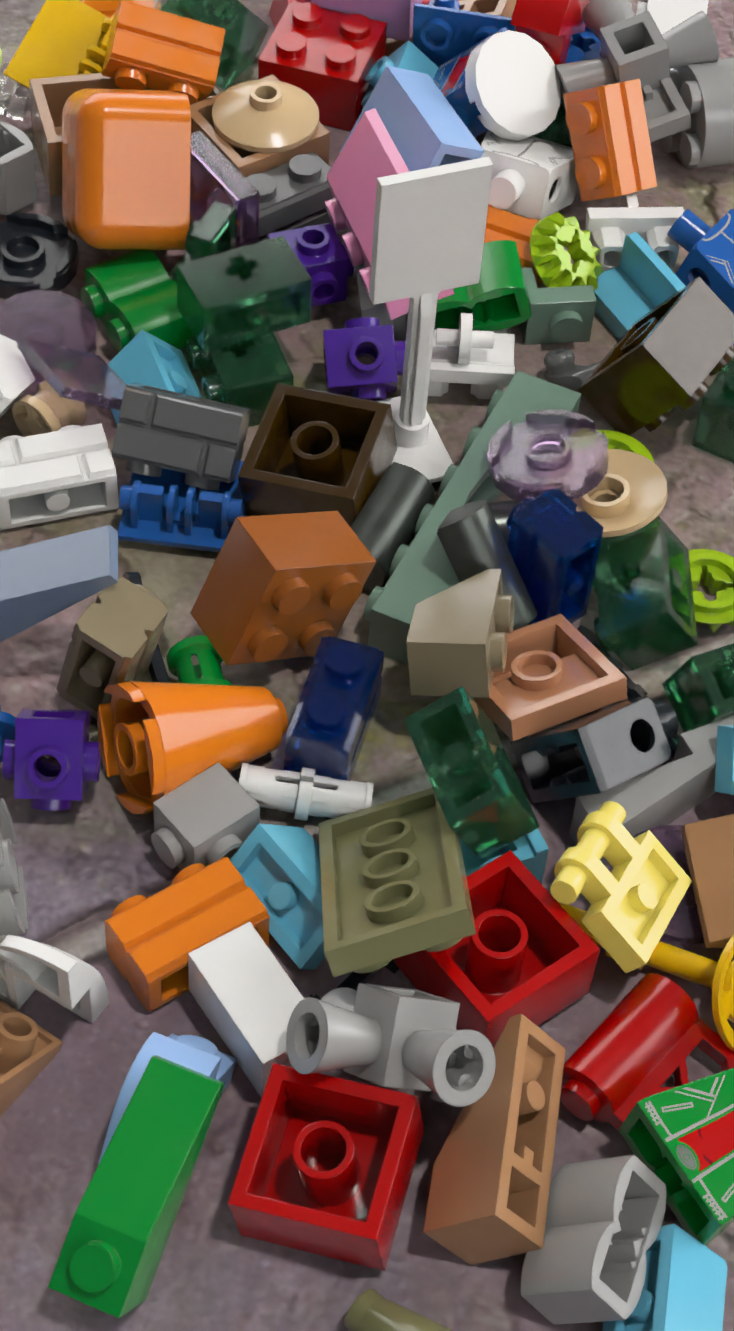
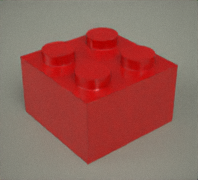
(326, 58)
(519, 961)
(327, 1166)

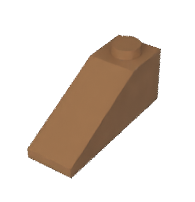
(498, 1158)

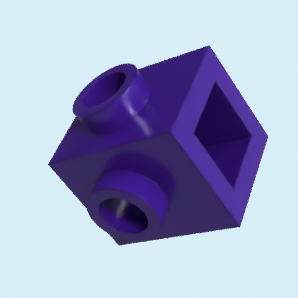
(323, 259)
(362, 339)
(57, 734)

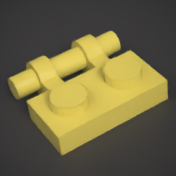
(631, 901)

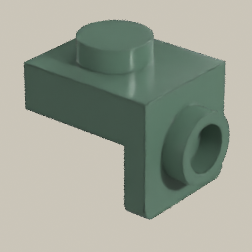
(558, 313)

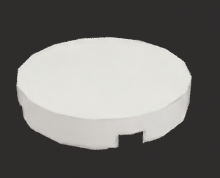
(513, 85)

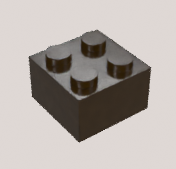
(663, 360)
(317, 453)

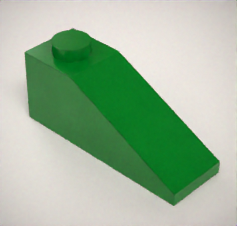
(137, 1190)

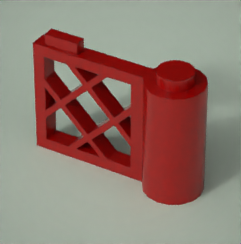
(638, 1052)

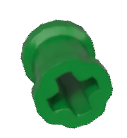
(209, 666)

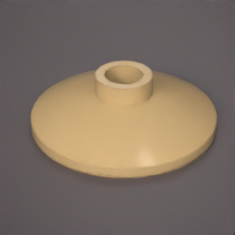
(265, 116)
(627, 495)

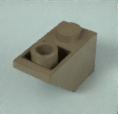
(460, 637)

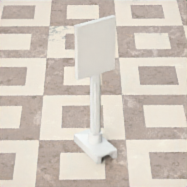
(425, 243)

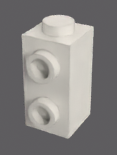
(245, 999)

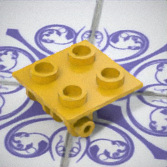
(61, 42)

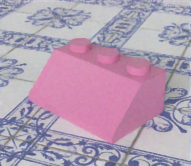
(353, 185)

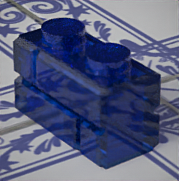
(555, 553)
(334, 709)

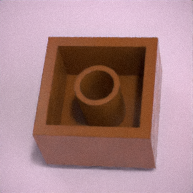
(281, 586)

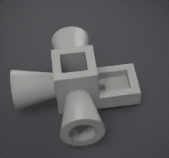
(636, 50)
(393, 1040)

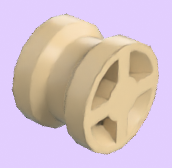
(47, 411)

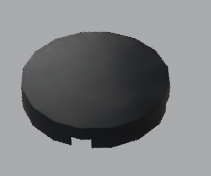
(35, 254)

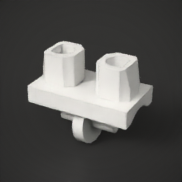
(612, 224)
(471, 358)

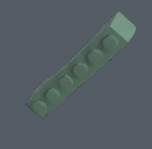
(424, 566)

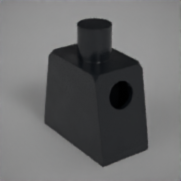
(613, 743)

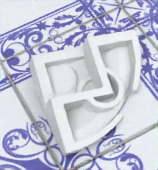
(56, 974)

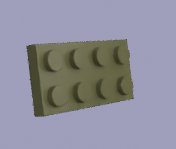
(391, 884)

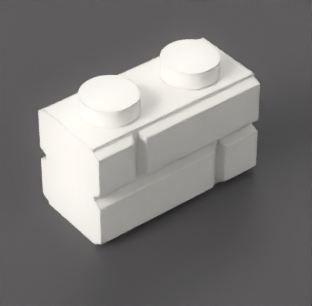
(56, 476)

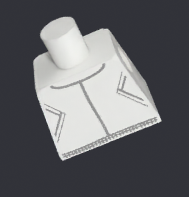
(526, 174)

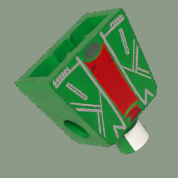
(689, 1146)

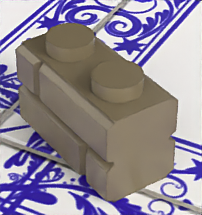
(111, 644)

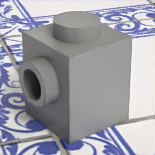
(203, 819)

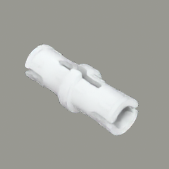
(304, 792)

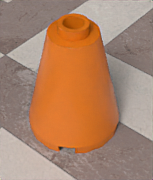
(174, 731)

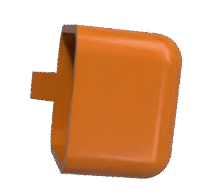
(127, 168)

